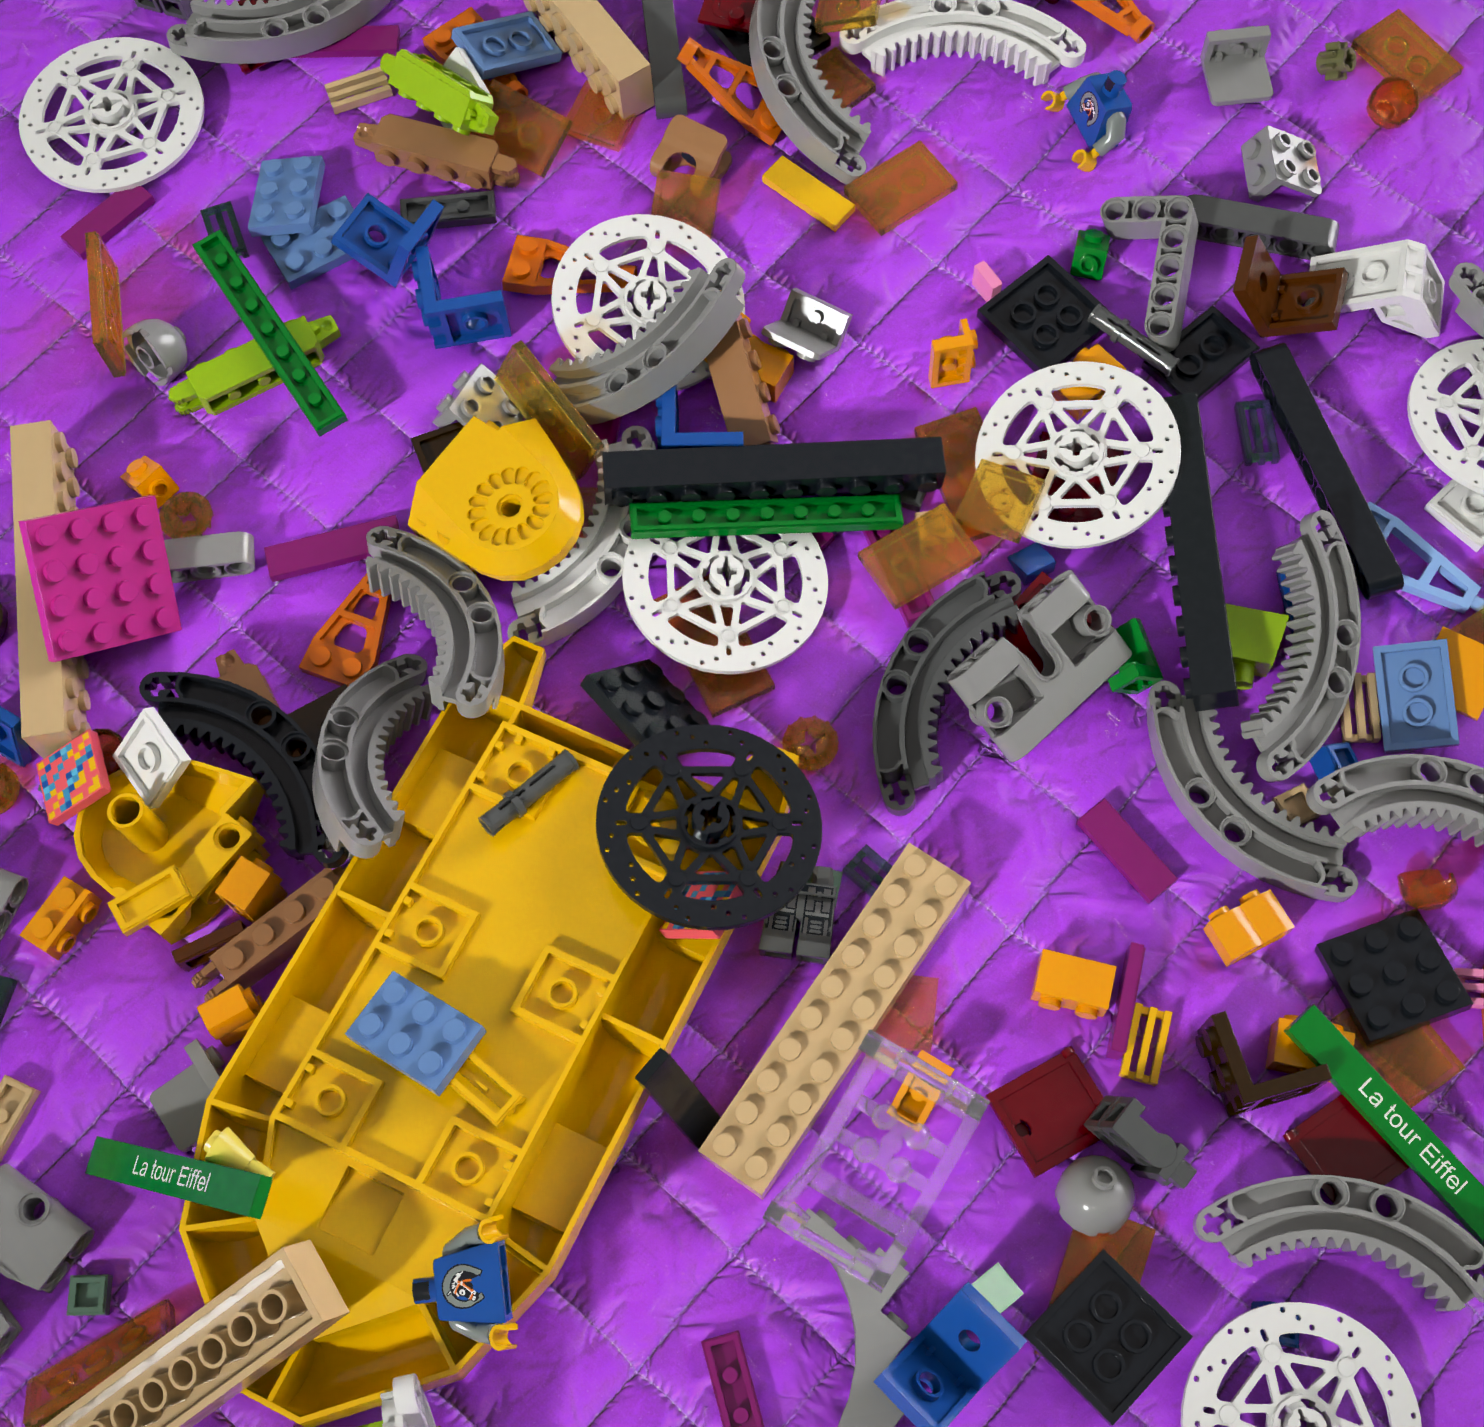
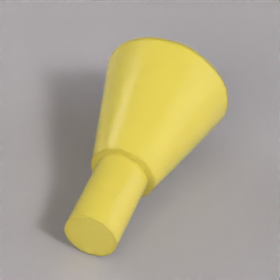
(229, 1151)

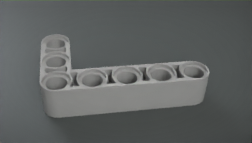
(1170, 231)
(210, 556)

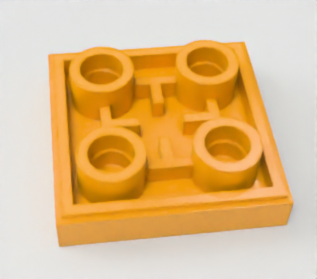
(1467, 672)

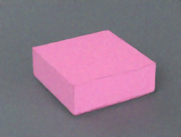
(986, 281)

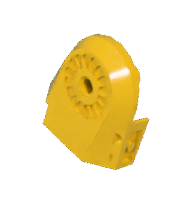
(500, 501)
(197, 828)

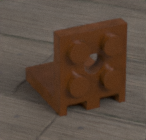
(1276, 300)

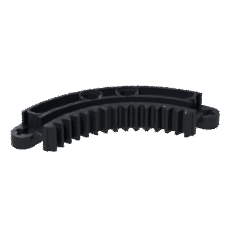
(228, 719)

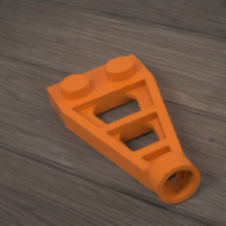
(1128, 21)
(441, 46)
(757, 121)
(527, 262)
(336, 663)

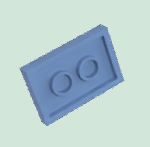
(507, 44)
(286, 196)
(311, 254)
(1415, 696)
(416, 1033)

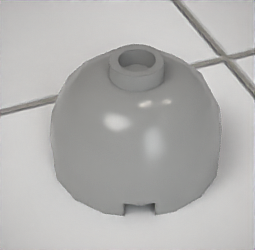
(156, 349)
(1095, 1195)

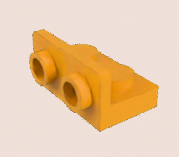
(953, 357)
(61, 918)

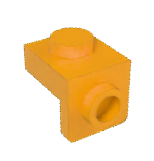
(150, 478)

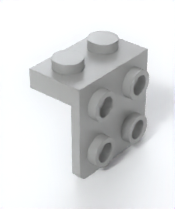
(1237, 65)
(1279, 159)
(809, 326)
(477, 396)
(183, 1098)

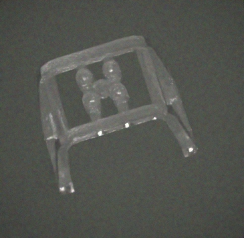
(927, 1081)

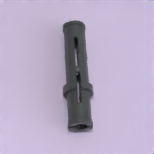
(1122, 332)
(517, 801)

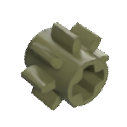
(1336, 61)

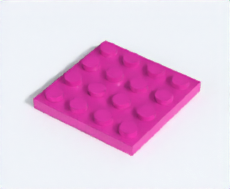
(100, 577)

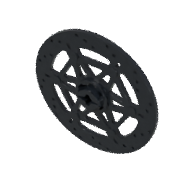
(713, 840)

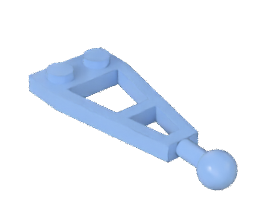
(1436, 563)

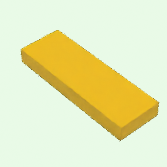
(808, 193)

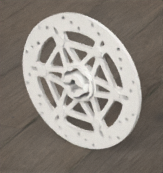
(111, 114)
(641, 286)
(1425, 400)
(1092, 448)
(719, 595)
(1288, 1409)

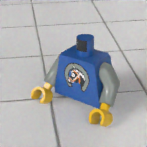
(1099, 111)
(472, 1285)

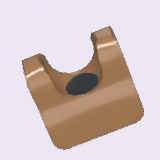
(694, 146)

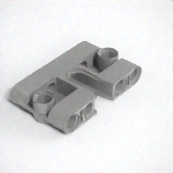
(1073, 659)
(32, 1249)

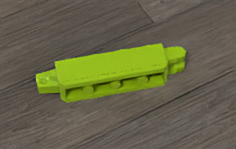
(441, 92)
(246, 370)

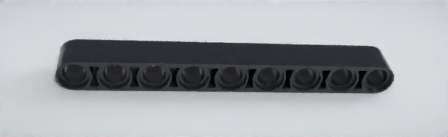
(1326, 469)

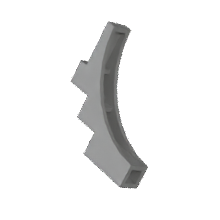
(876, 1335)

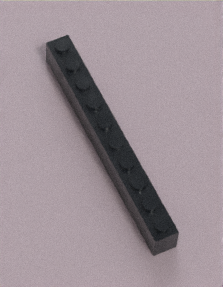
(773, 470)
(1198, 569)

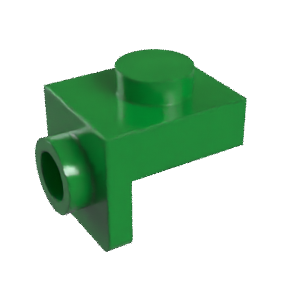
(1090, 254)

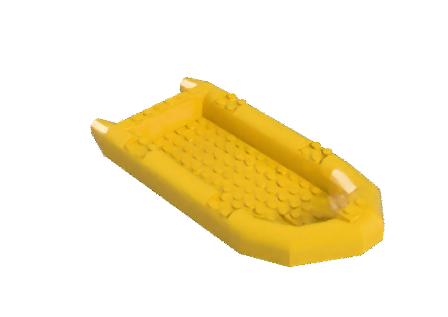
(573, 1007)

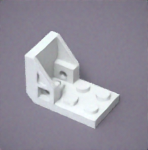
(1394, 280)

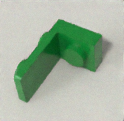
(1142, 667)

